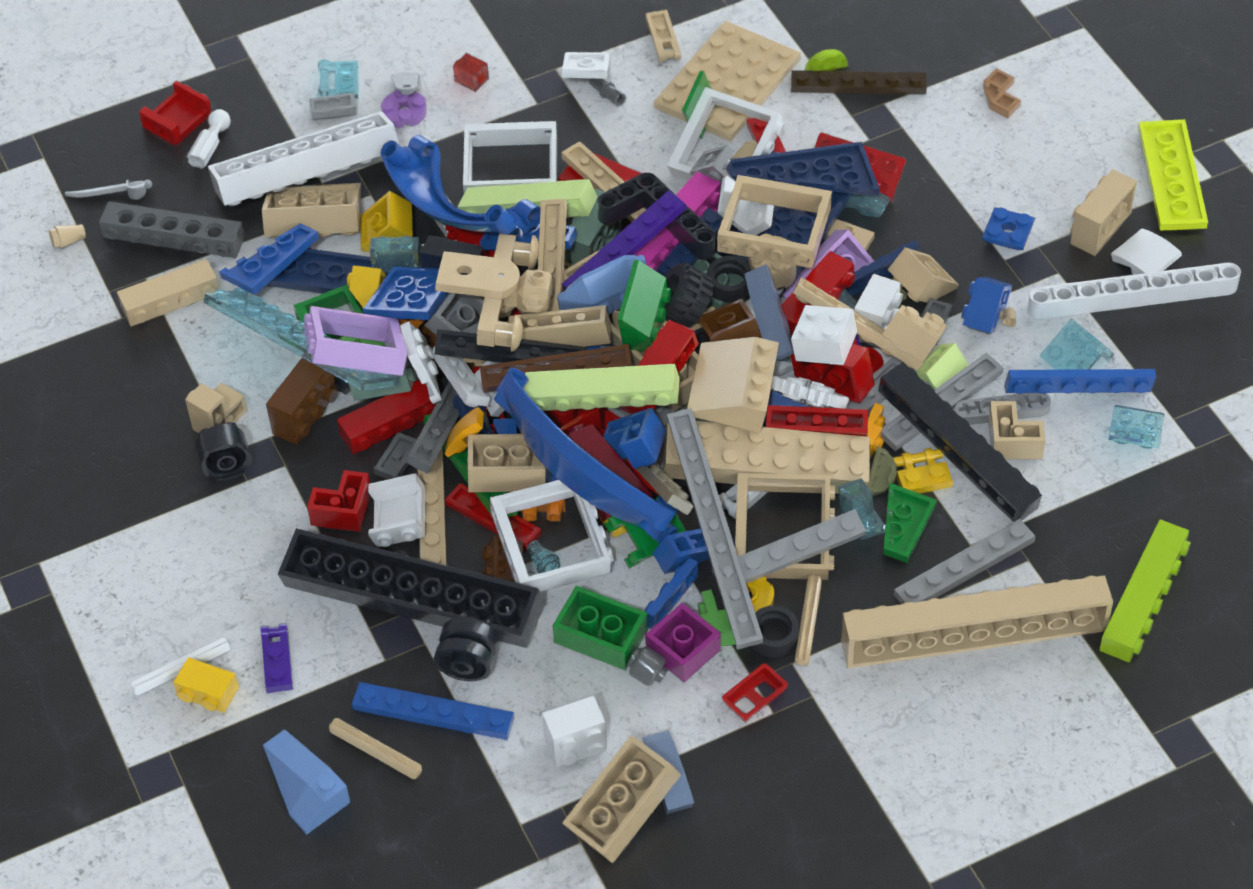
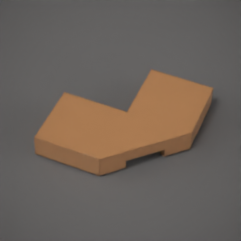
(995, 91)

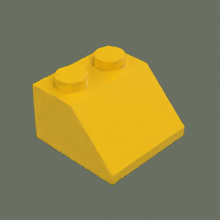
(388, 218)

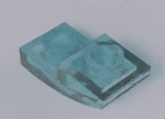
(868, 204)

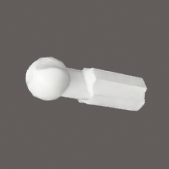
(208, 139)

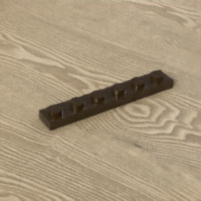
(858, 82)

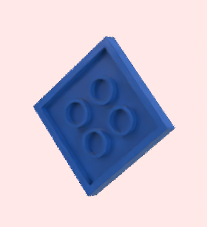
(407, 294)

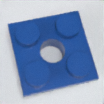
(1002, 220)

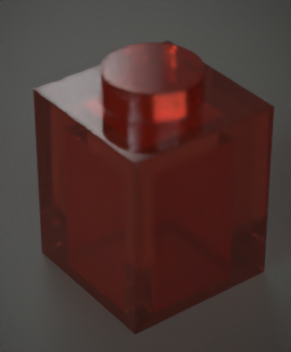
(470, 72)

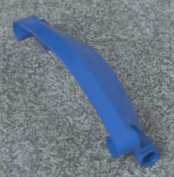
(578, 468)

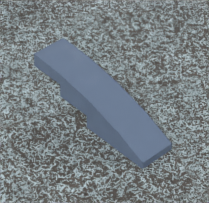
(768, 310)

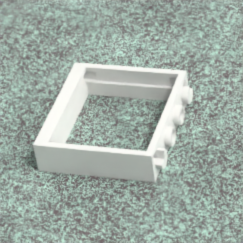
(699, 117)
(508, 134)
(537, 496)

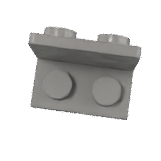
(713, 162)

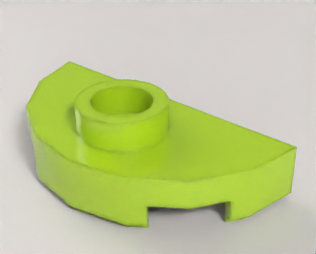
(827, 61)

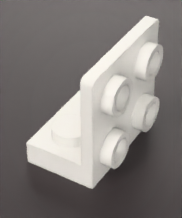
(750, 216)

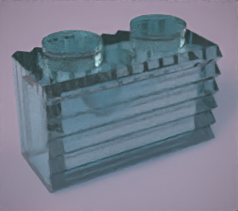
(395, 252)

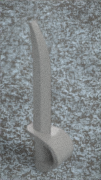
(135, 190)

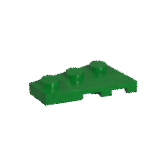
(905, 521)

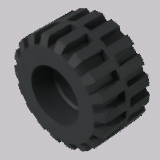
(689, 294)

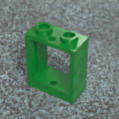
(330, 300)

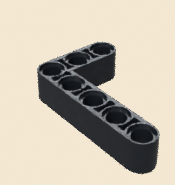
(642, 193)

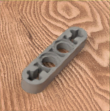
(1021, 399)

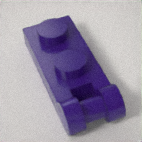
(276, 659)

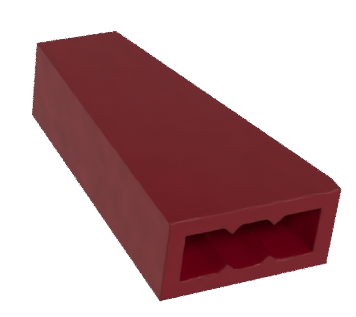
(595, 445)

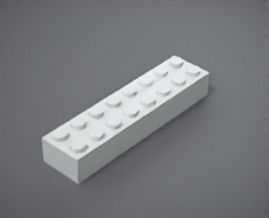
(301, 159)

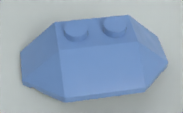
(600, 286)

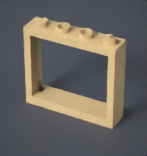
(778, 195)
(785, 483)

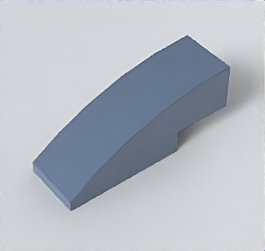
(679, 795)

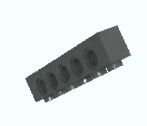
(172, 229)

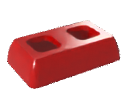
(747, 687)

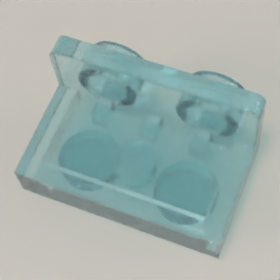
(1136, 427)

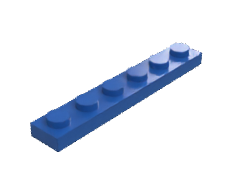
(1080, 381)
(433, 711)

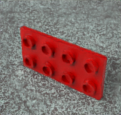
(885, 166)

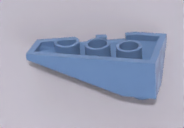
(306, 783)

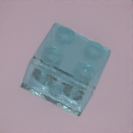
(1075, 348)

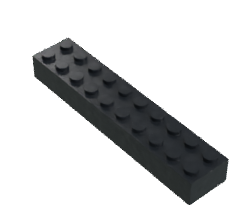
(408, 586)

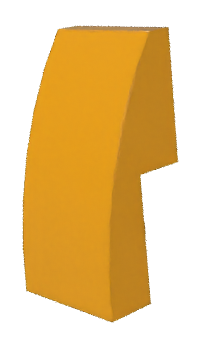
(468, 425)
(875, 426)

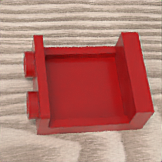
(177, 114)

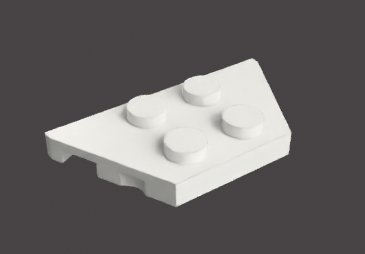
(421, 358)

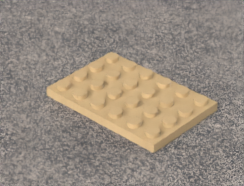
(736, 65)

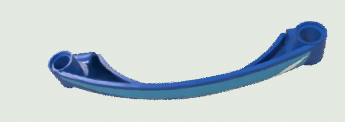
(418, 178)

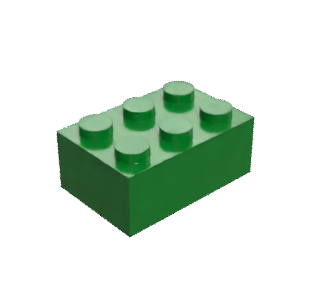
(600, 627)

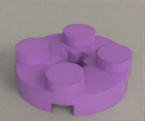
(413, 115)

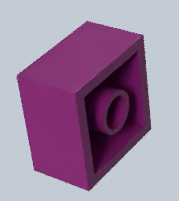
(684, 641)

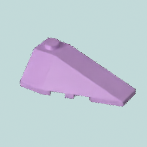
(842, 244)

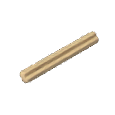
(808, 620)
(375, 748)

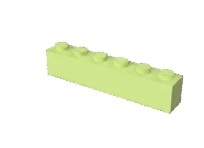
(578, 194)
(604, 387)

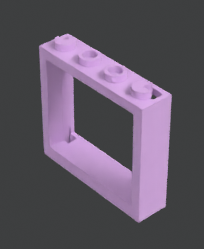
(355, 355)

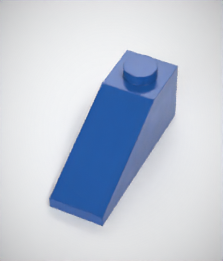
(678, 547)

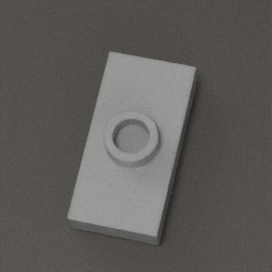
(333, 106)

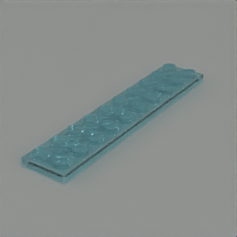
(288, 333)

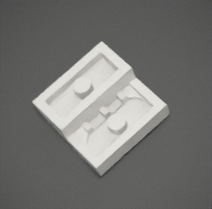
(1146, 253)

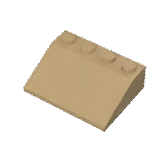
(319, 207)
(734, 382)

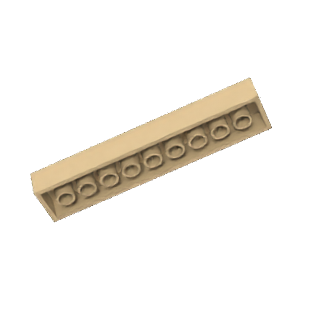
(976, 621)

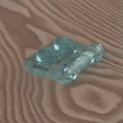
(345, 77)

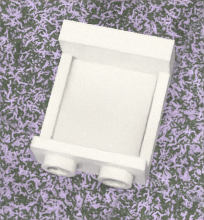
(398, 510)

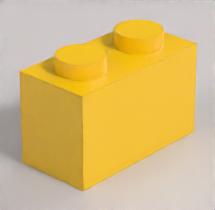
(205, 685)

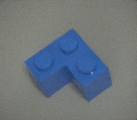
(985, 304)
(636, 437)

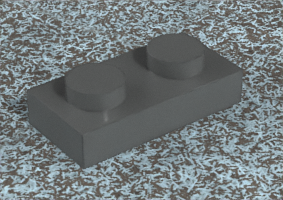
(392, 462)

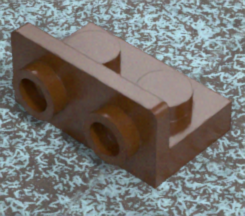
(495, 560)

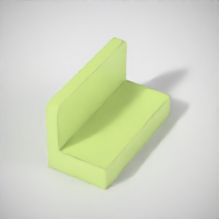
(942, 364)

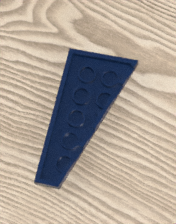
(830, 168)

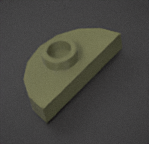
(882, 472)

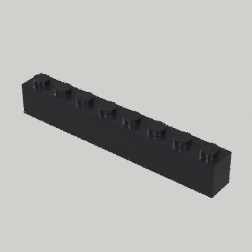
(960, 442)

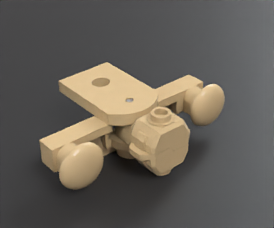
(501, 285)

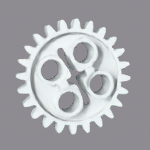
(809, 392)

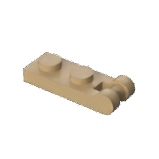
(663, 35)

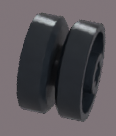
(466, 649)

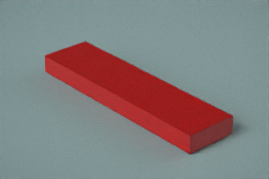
(470, 506)

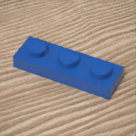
(672, 592)

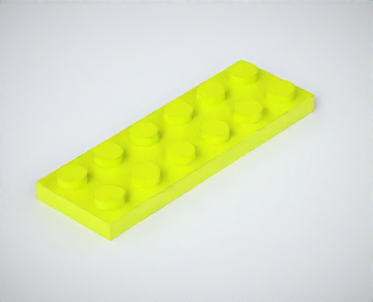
(1172, 175)

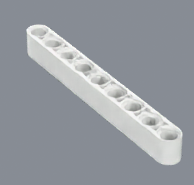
(1133, 290)

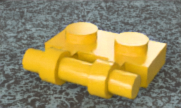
(923, 478)

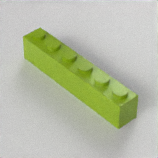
(1144, 591)

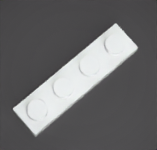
(462, 380)

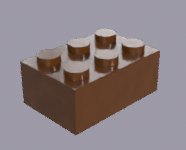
(300, 401)

